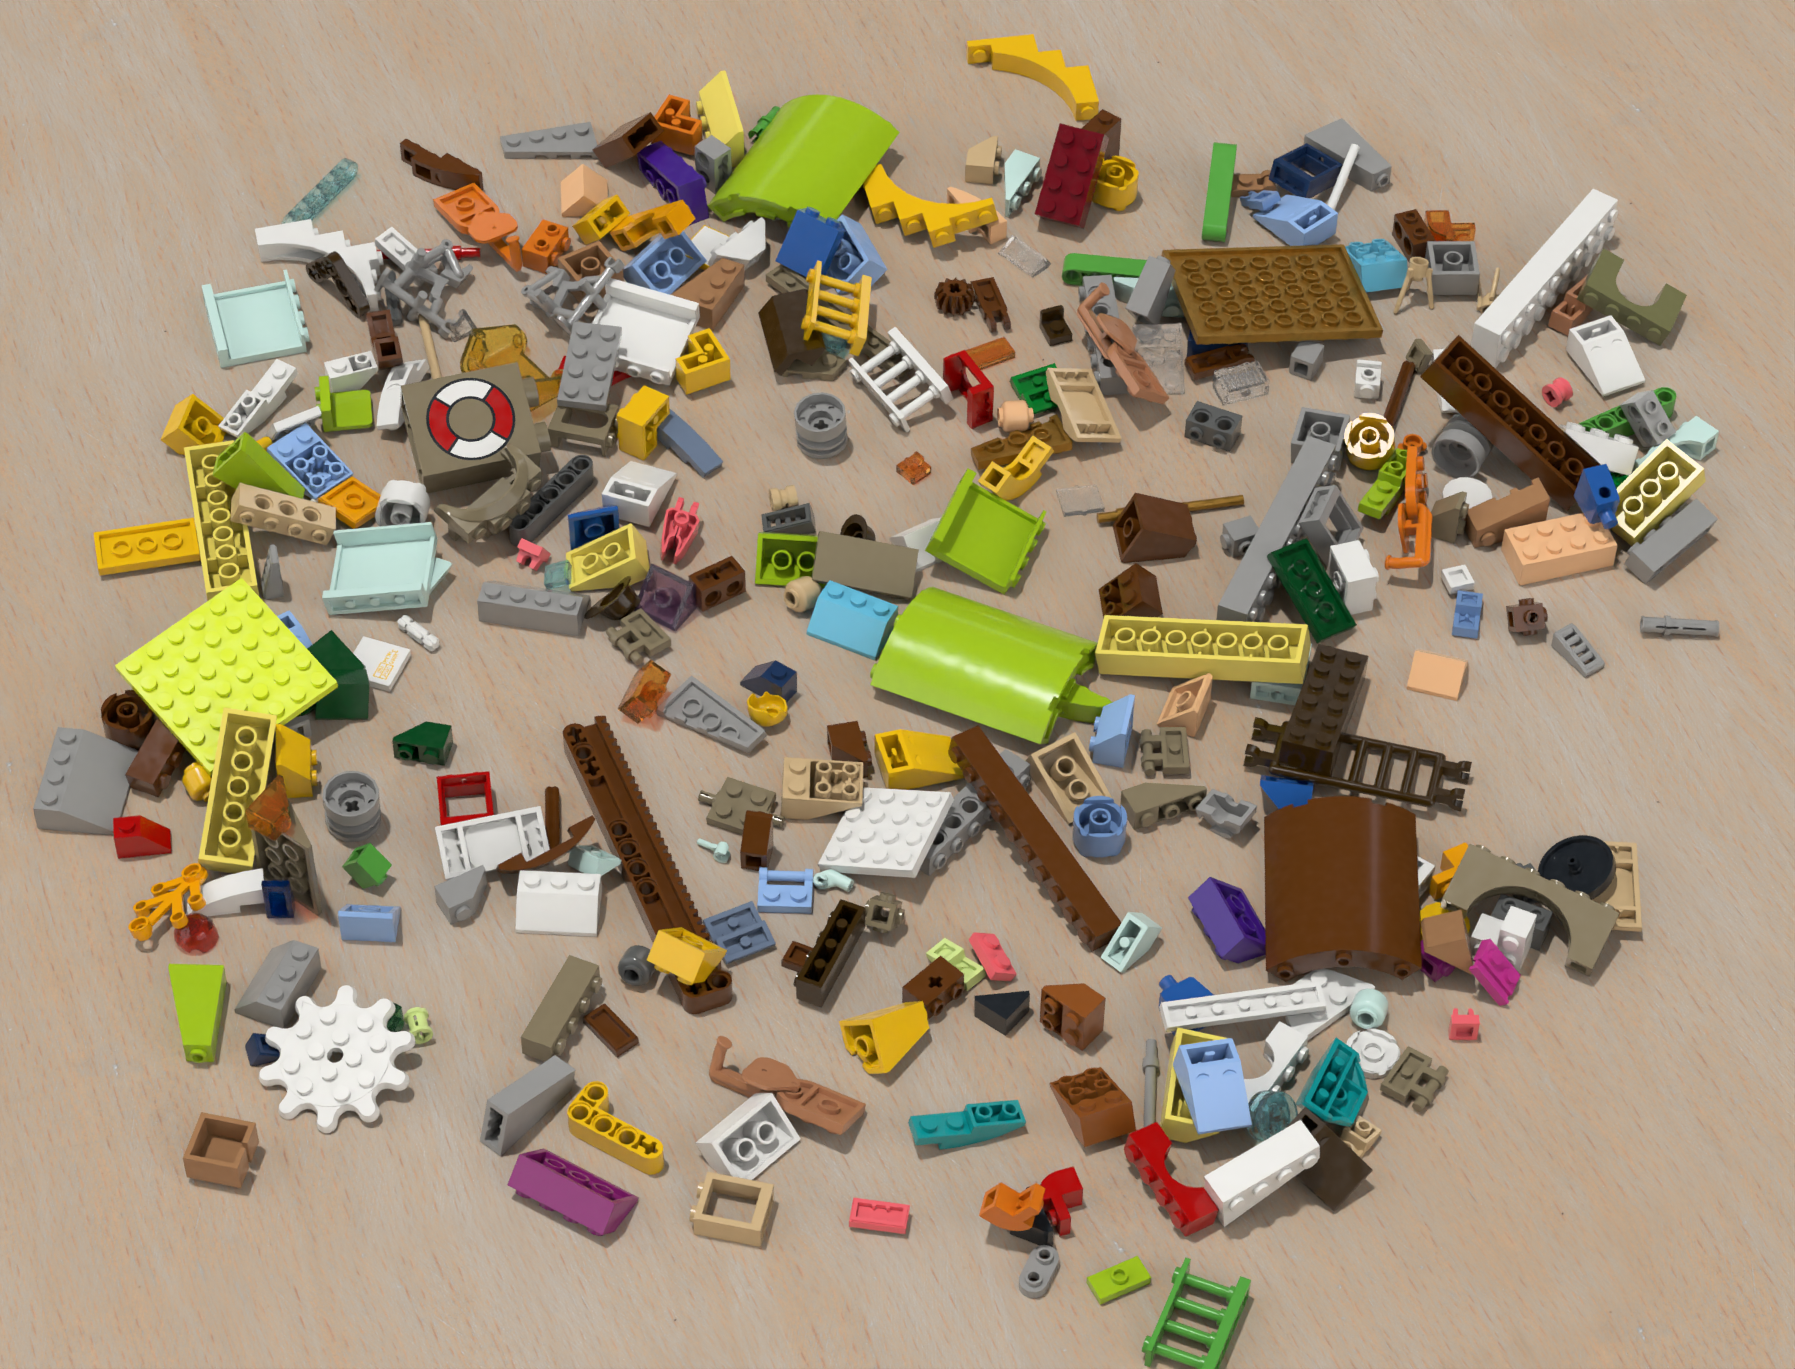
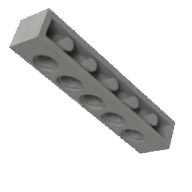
(1105, 372)
(967, 817)

